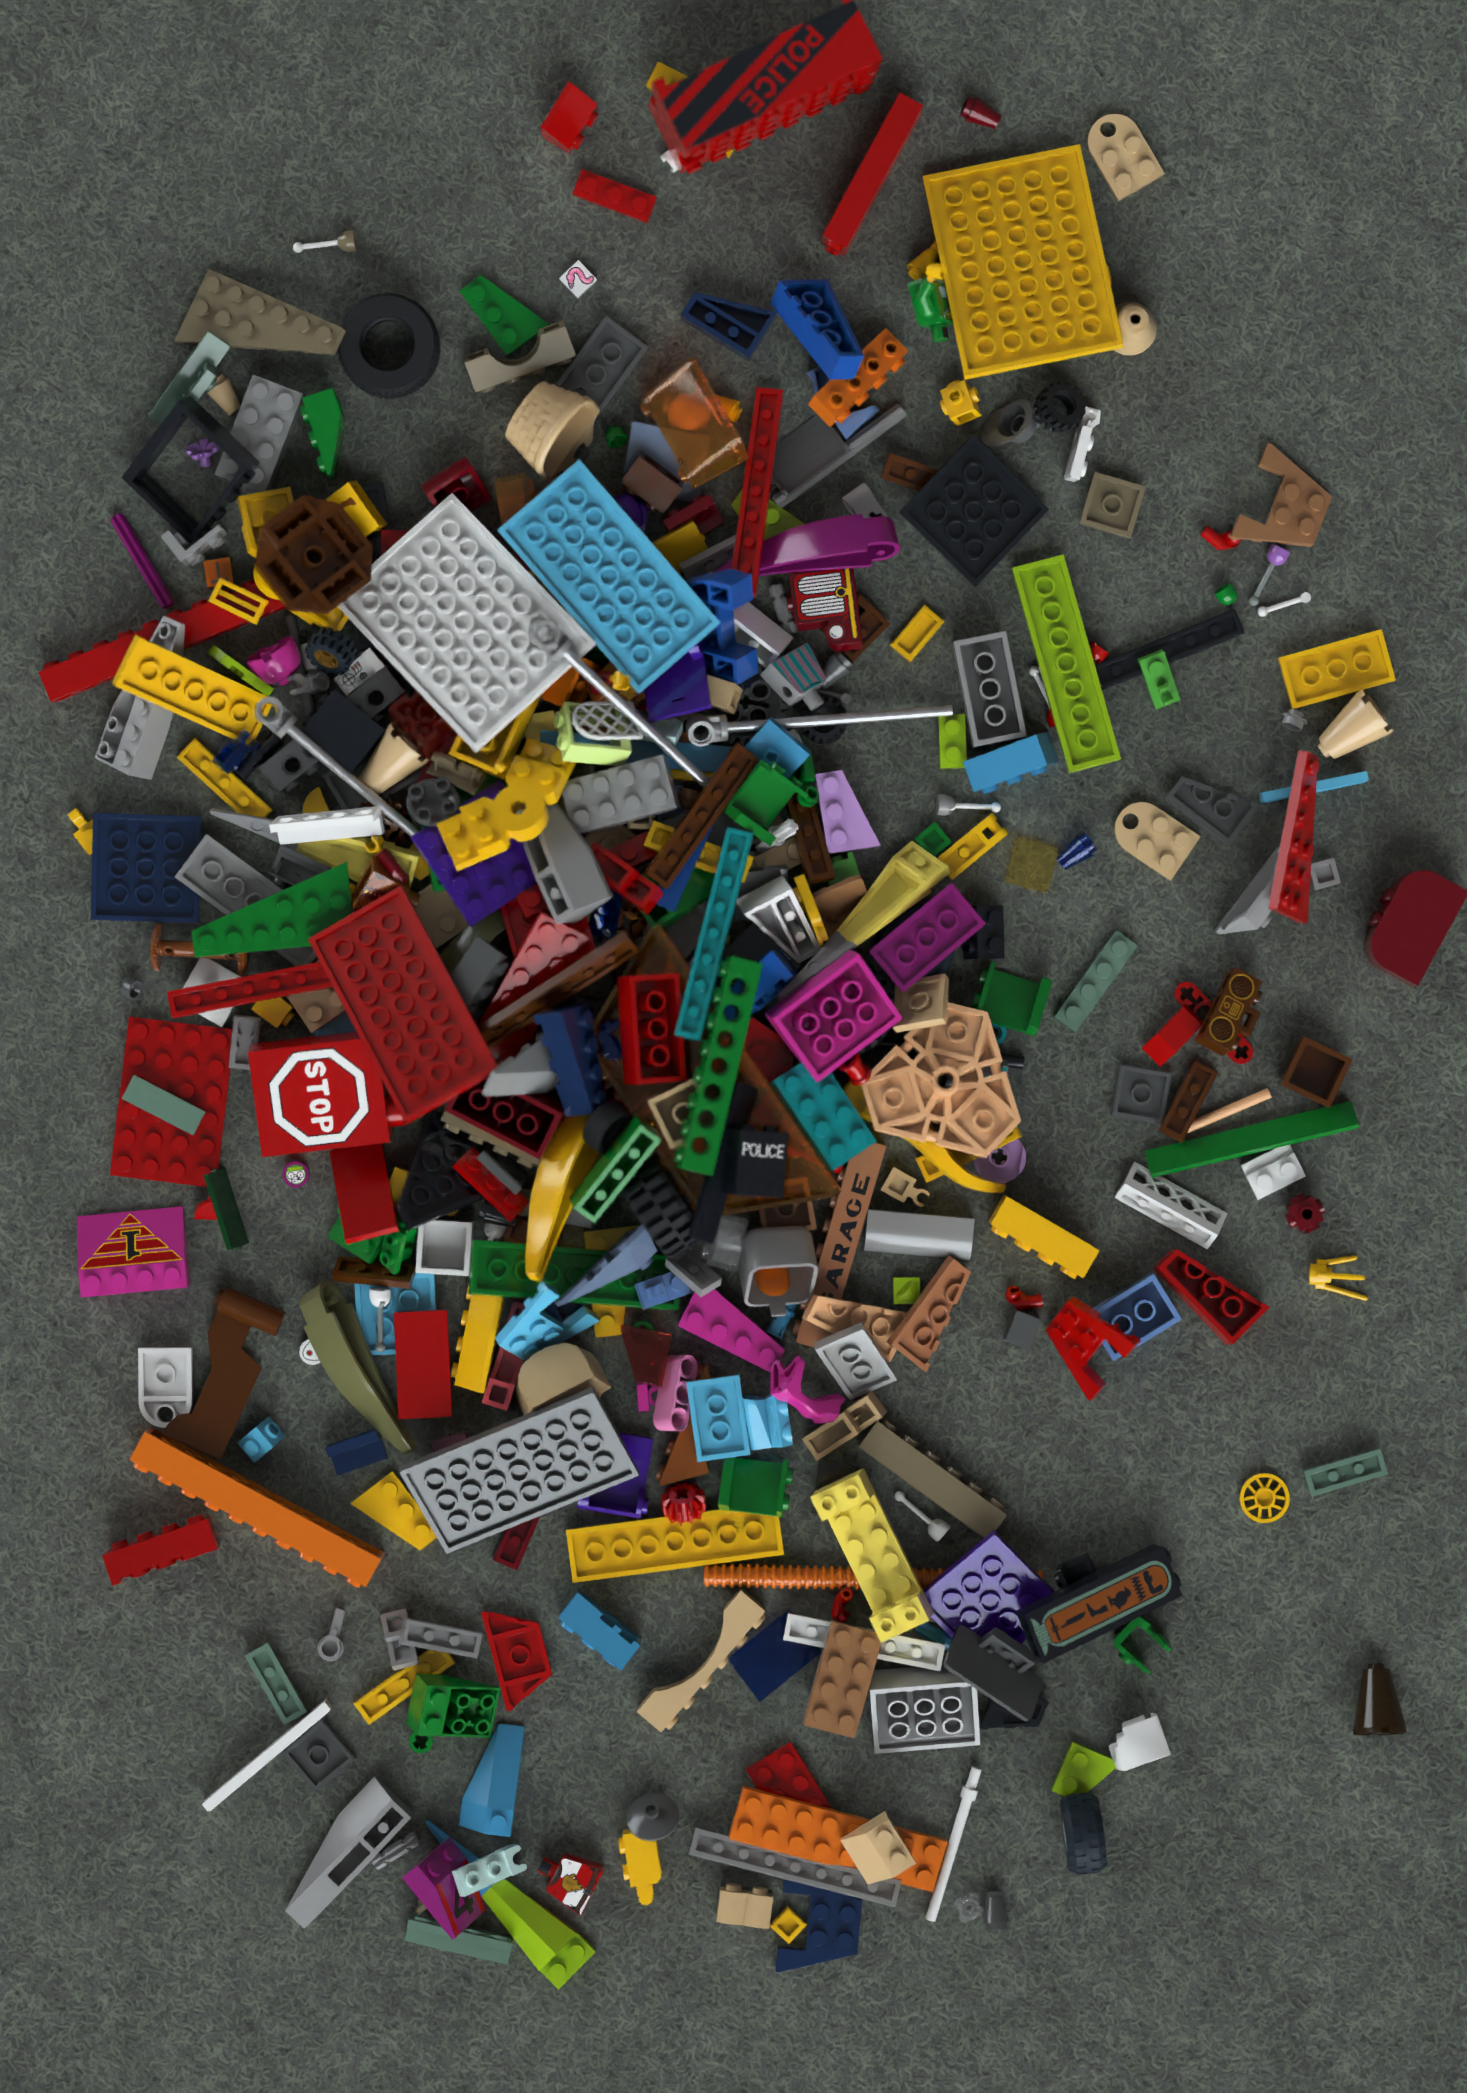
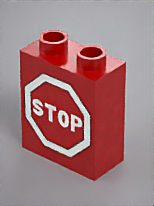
(319, 1095)

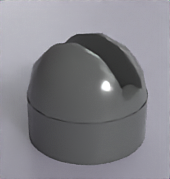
(131, 988)

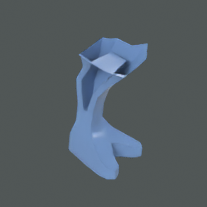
(856, 419)

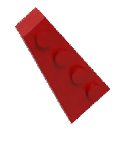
(1215, 1300)

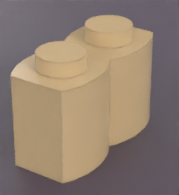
(744, 1906)

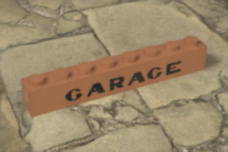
(842, 1234)

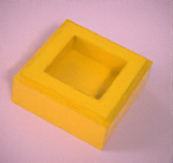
(788, 1924)

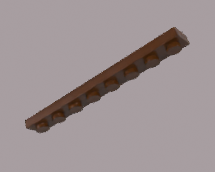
(558, 988)

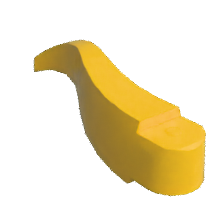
(938, 1156)
(557, 1177)

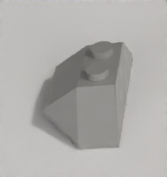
(1252, 906)

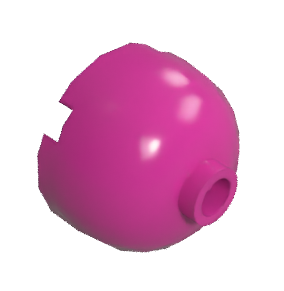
(276, 662)

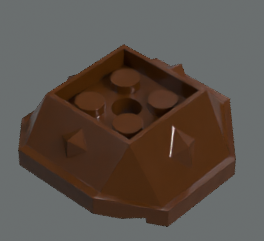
(319, 529)

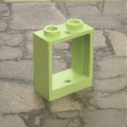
(571, 751)

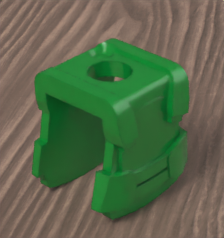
(1126, 1654)

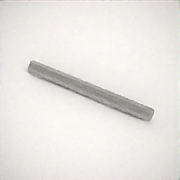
(856, 444)

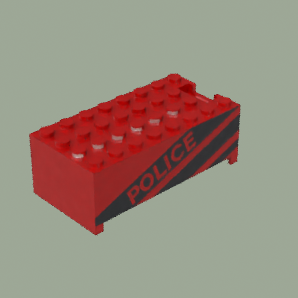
(765, 87)

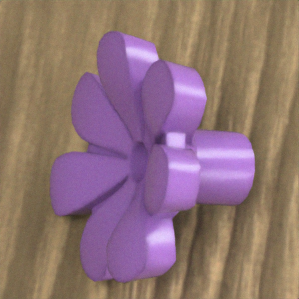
(202, 451)

